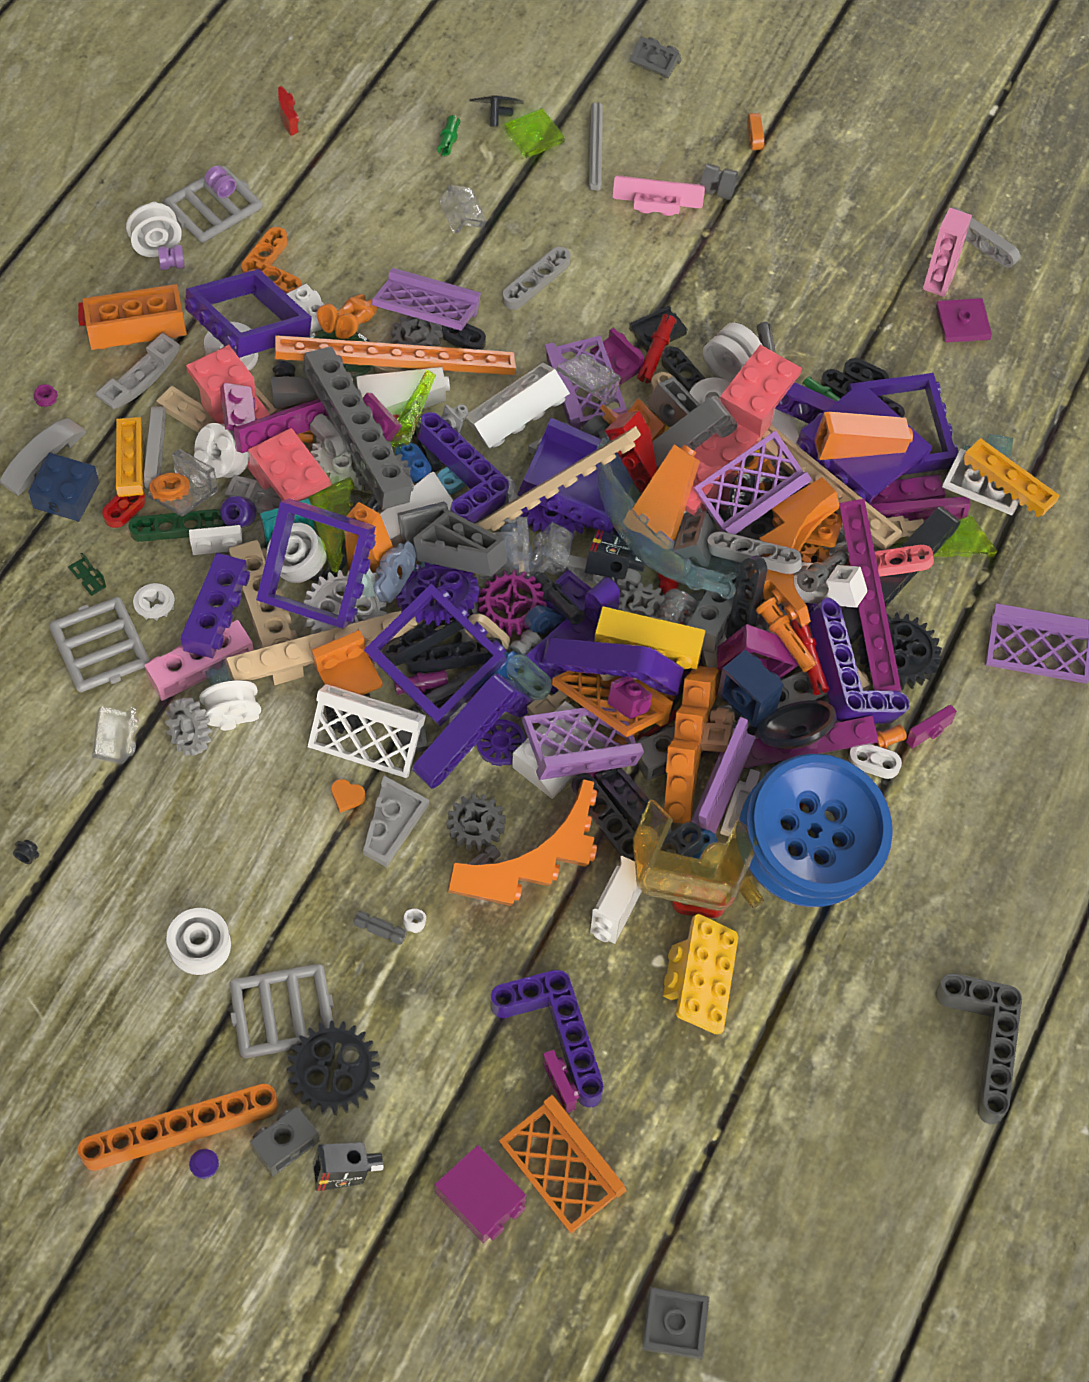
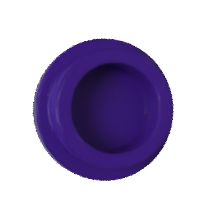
(204, 1163)

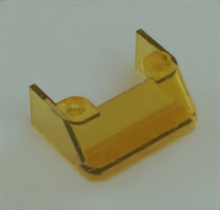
(701, 882)

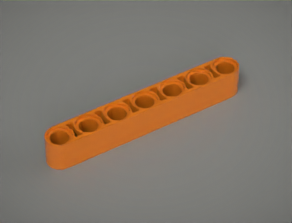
(164, 1123)

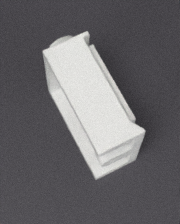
(616, 902)

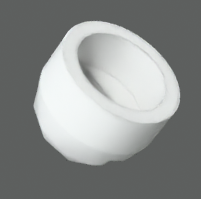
(409, 917)

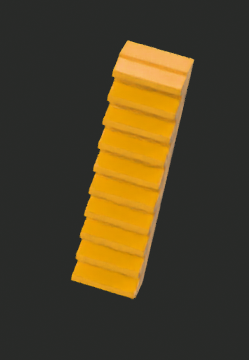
(129, 457)
(1010, 477)

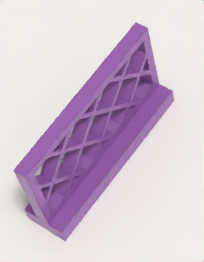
(423, 290)
(571, 404)
(767, 500)
(1038, 622)
(579, 762)
(724, 779)

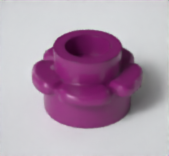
(45, 391)

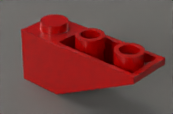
(641, 458)

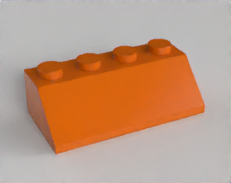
(133, 316)

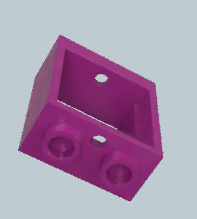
(760, 642)

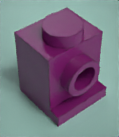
(629, 697)

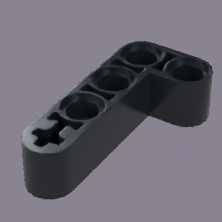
(744, 496)

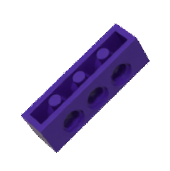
(195, 636)

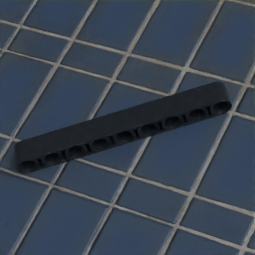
(933, 533)

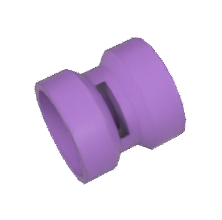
(218, 178)
(171, 257)

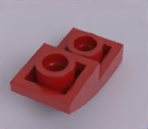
(288, 114)

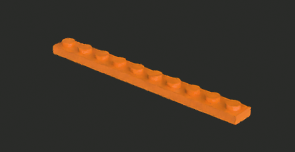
(400, 355)

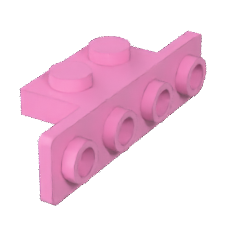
(658, 195)

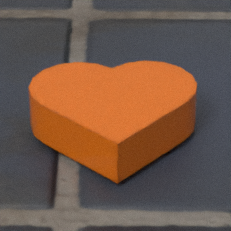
(347, 795)

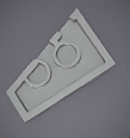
(393, 820)

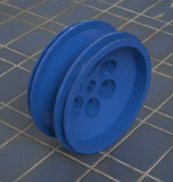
(860, 824)

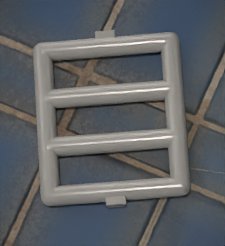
(218, 225)
(124, 622)
(263, 982)

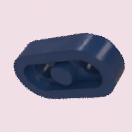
(543, 619)

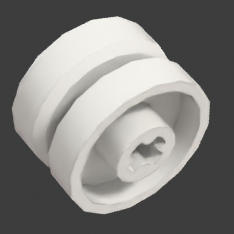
(730, 350)

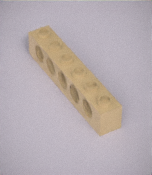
(265, 622)

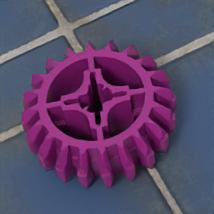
(503, 601)

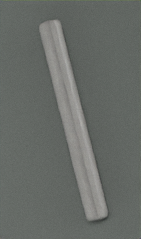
(595, 161)

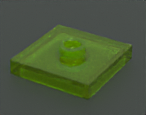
(534, 132)

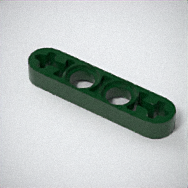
(177, 530)

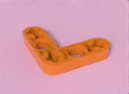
(264, 264)

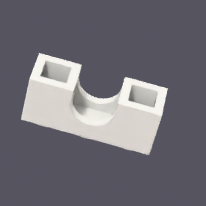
(844, 586)

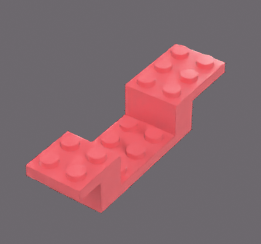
(752, 403)
(275, 462)

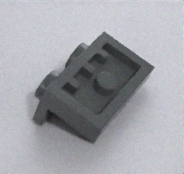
(655, 57)

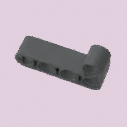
(695, 428)

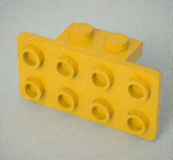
(702, 974)

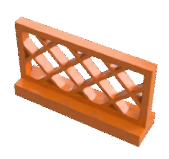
(658, 712)
(583, 1149)

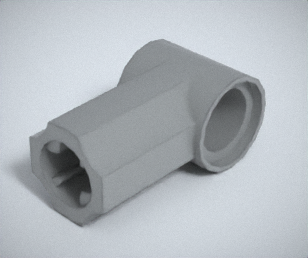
(326, 431)

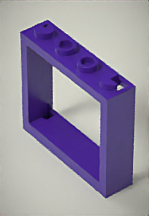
(293, 323)
(944, 430)
(277, 552)
(440, 715)

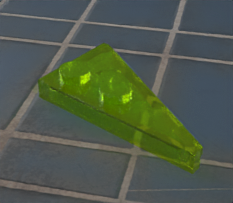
(413, 410)
(333, 499)
(966, 541)

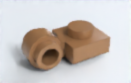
(719, 730)

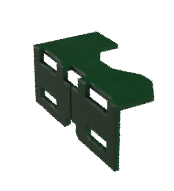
(87, 576)

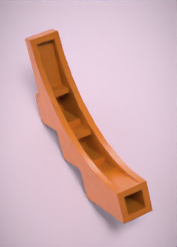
(793, 524)
(685, 750)
(500, 881)

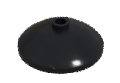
(797, 724)

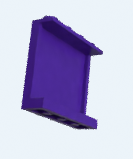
(557, 451)
(872, 473)

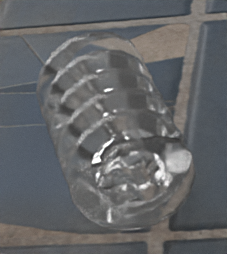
(675, 606)

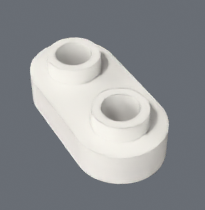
(875, 758)

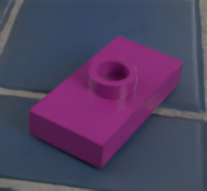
(931, 727)

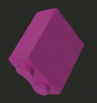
(481, 1194)

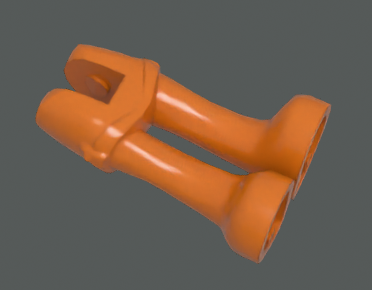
(348, 317)

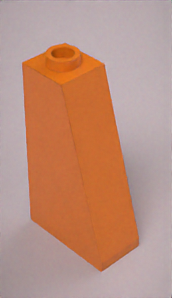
(861, 435)
(669, 491)
(383, 543)

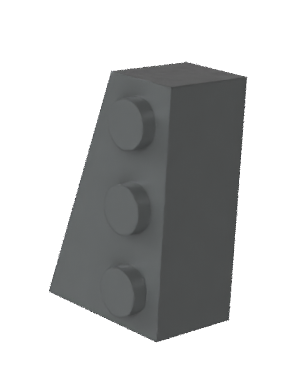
(460, 545)

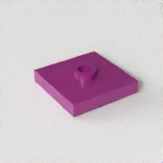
(963, 320)

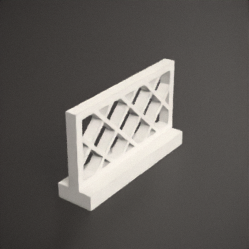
(371, 709)

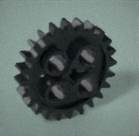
(912, 668)
(307, 1063)

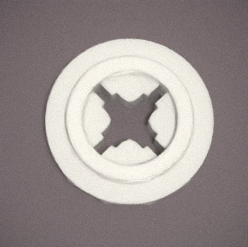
(150, 593)

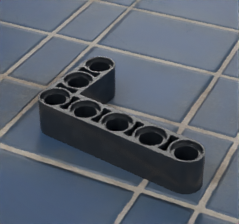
(625, 836)

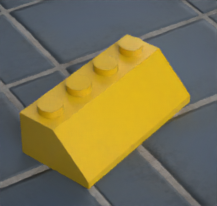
(673, 640)

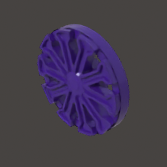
(501, 742)

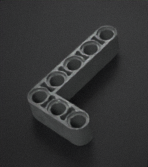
(996, 1039)

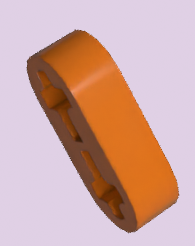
(755, 131)

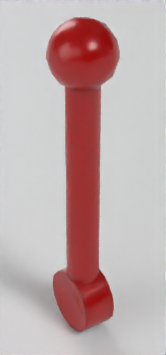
(656, 728)

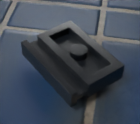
(645, 326)

